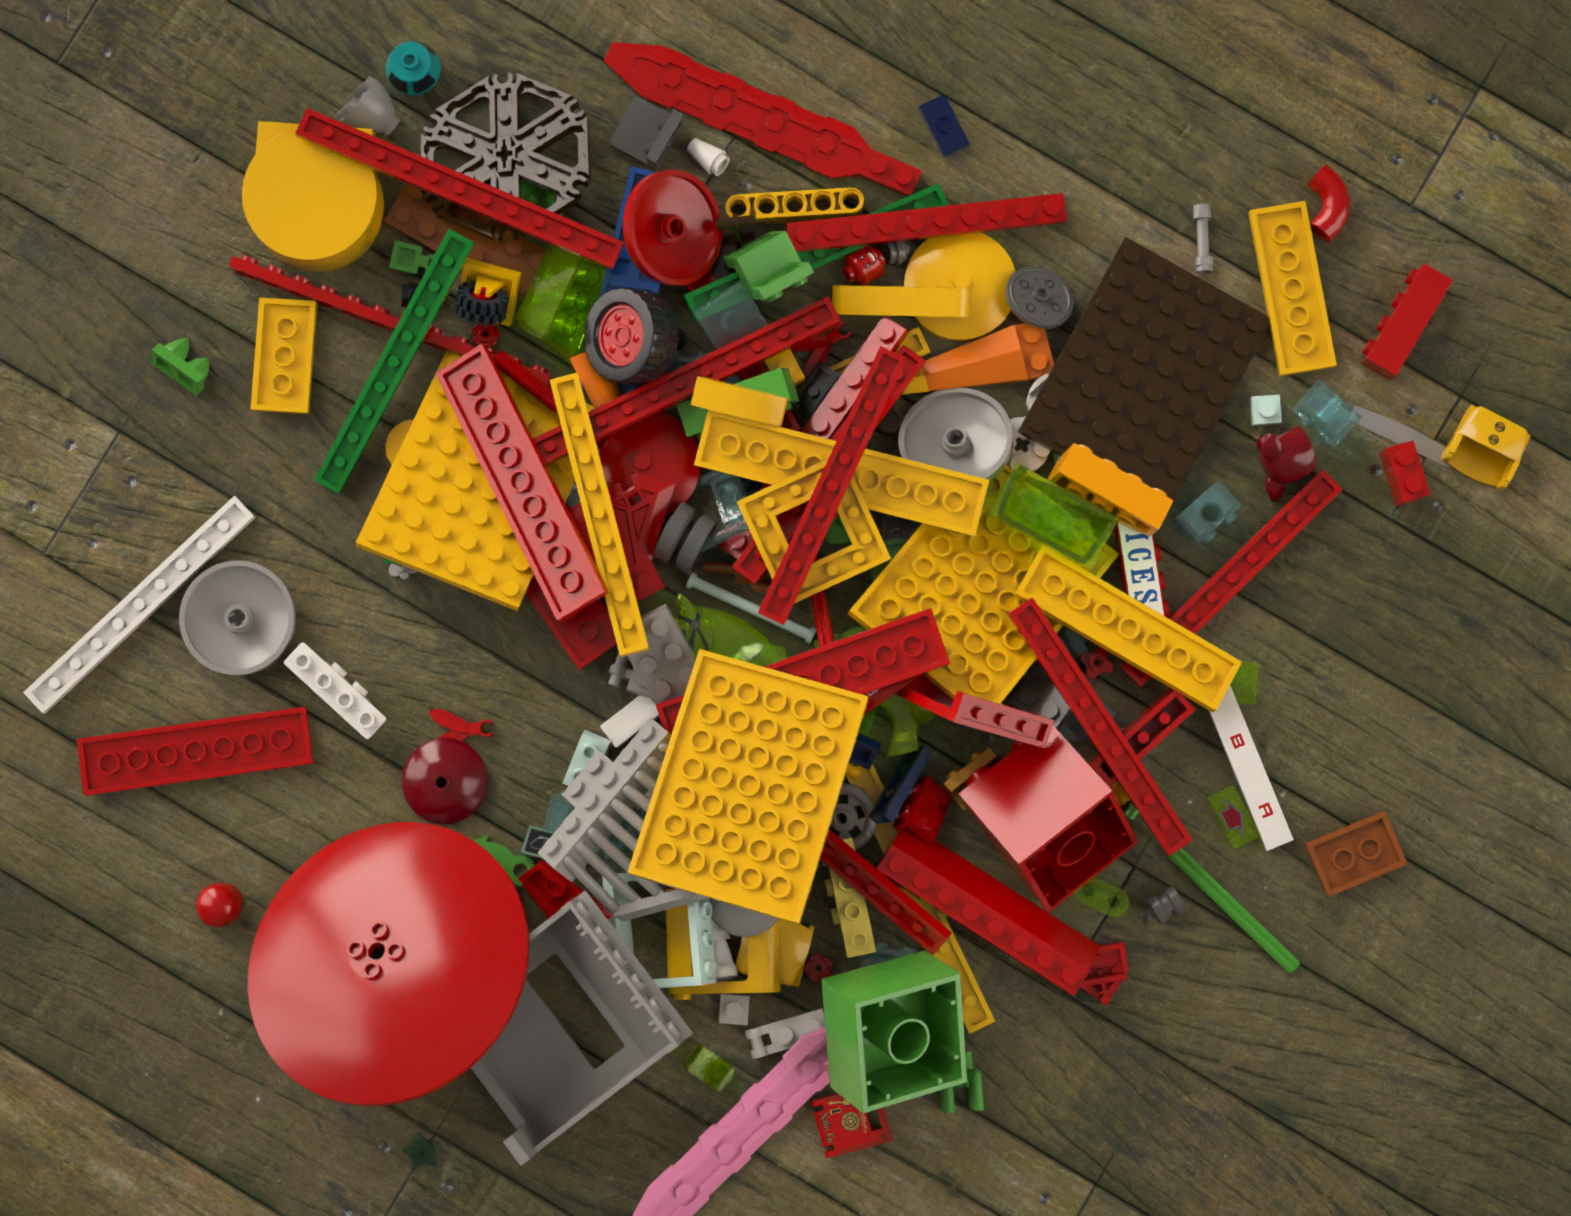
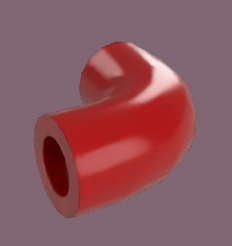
(1334, 203)

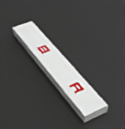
(1250, 773)

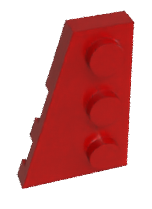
(552, 889)

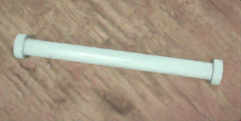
(747, 606)

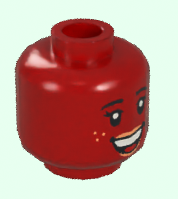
(863, 265)

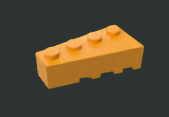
(1111, 489)

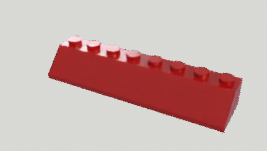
(989, 910)

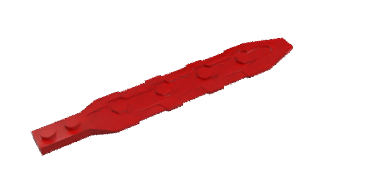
(756, 115)

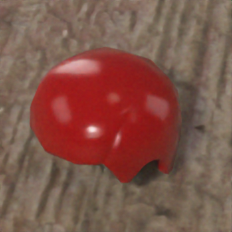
(219, 904)

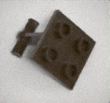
(736, 234)

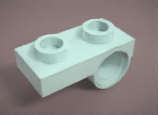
(586, 749)

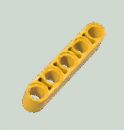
(806, 198)
(901, 301)

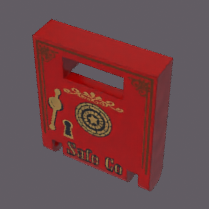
(847, 1127)

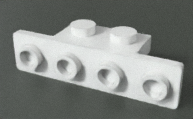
(332, 686)

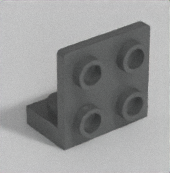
(647, 132)

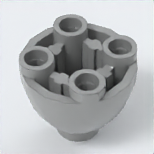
(370, 108)

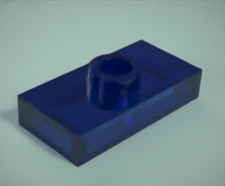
(943, 126)

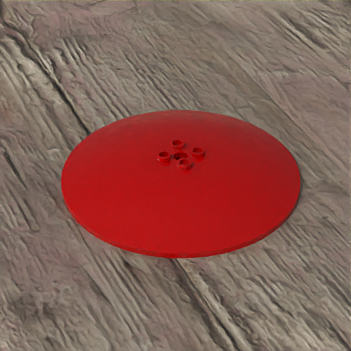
(423, 1009)

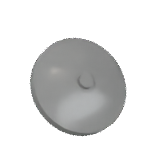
(958, 432)
(237, 618)

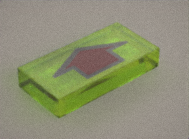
(1233, 817)

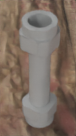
(1202, 215)

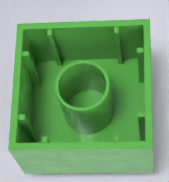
(894, 1031)

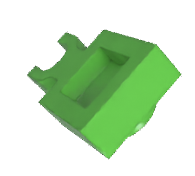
(408, 258)

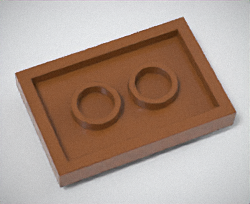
(1355, 853)

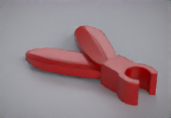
(821, 345)
(459, 727)

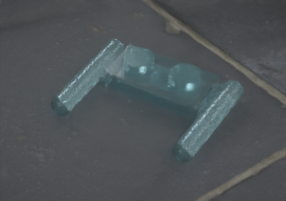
(726, 491)

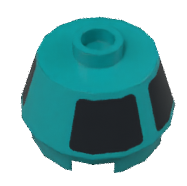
(413, 68)

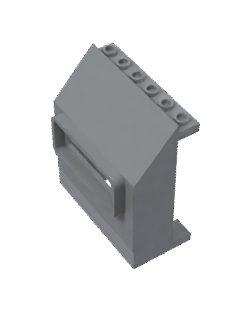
(537, 1066)

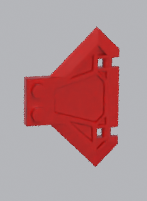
(637, 526)

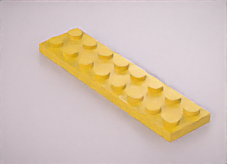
(1128, 629)

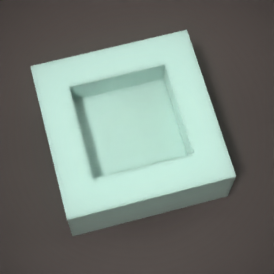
(1265, 410)

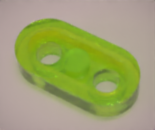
(1100, 898)

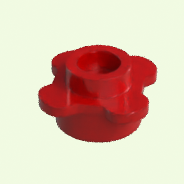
(1092, 669)

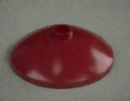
(465, 779)

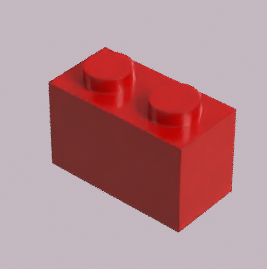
(1404, 473)

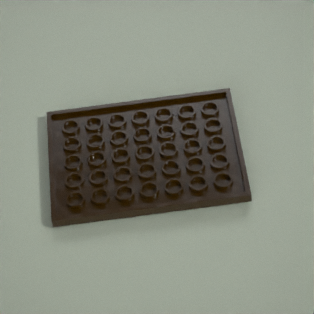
(1147, 369)

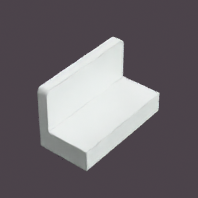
(629, 720)

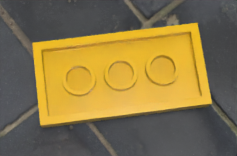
(284, 356)

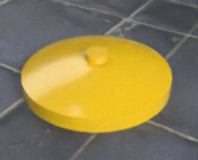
(963, 262)

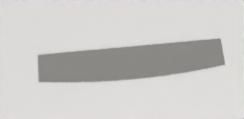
(1400, 434)

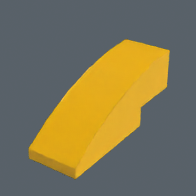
(739, 401)

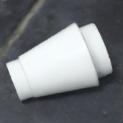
(709, 157)

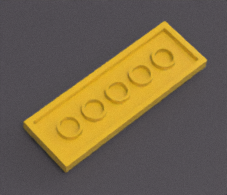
(1292, 288)

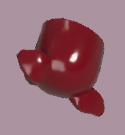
(1285, 459)

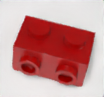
(924, 809)

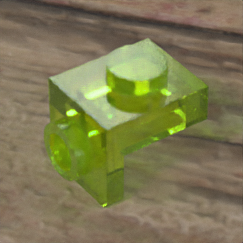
(710, 1068)

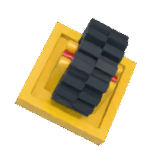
(487, 293)

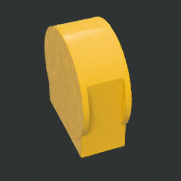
(310, 202)

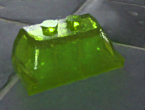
(561, 301)
(1053, 516)

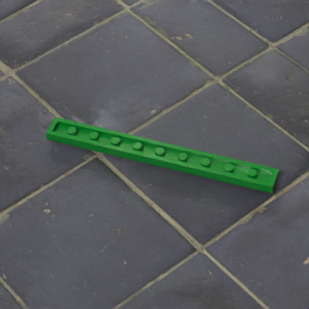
(926, 198)
(394, 361)

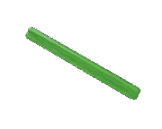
(1235, 910)

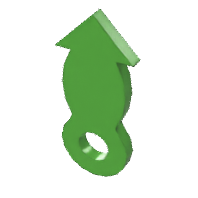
(505, 857)

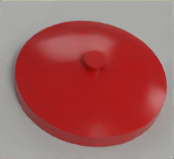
(672, 227)
(655, 449)

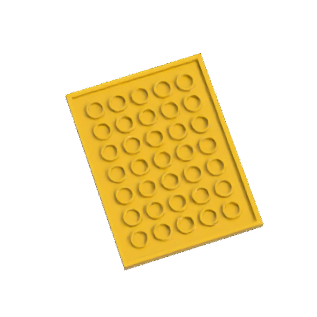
(441, 509)
(970, 591)
(748, 786)

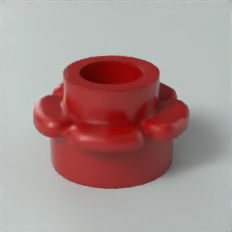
(490, 340)
(810, 967)

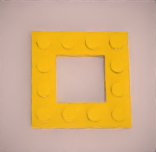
(763, 507)

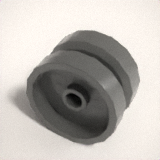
(682, 537)

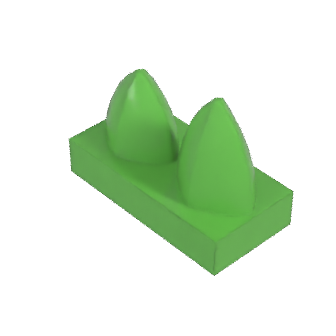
(172, 362)

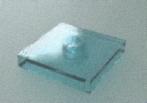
(729, 316)

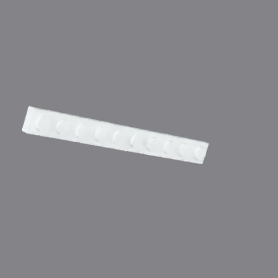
(139, 605)

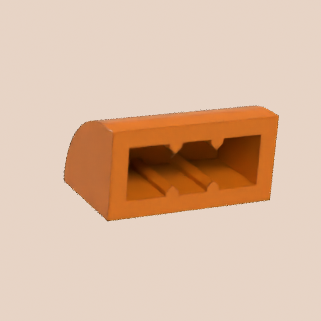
(597, 387)

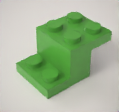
(769, 266)

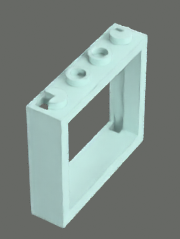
(701, 939)

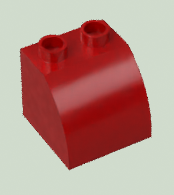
(1049, 817)

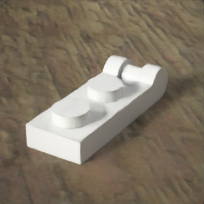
(784, 1032)

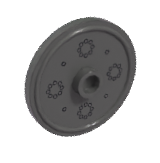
(1039, 297)

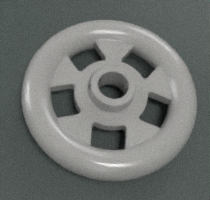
(856, 797)

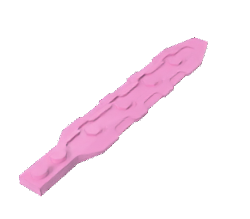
(732, 1141)

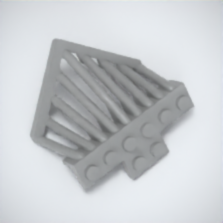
(602, 799)

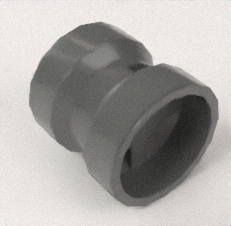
(1166, 904)

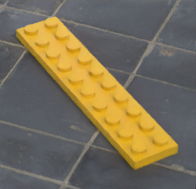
(885, 481)

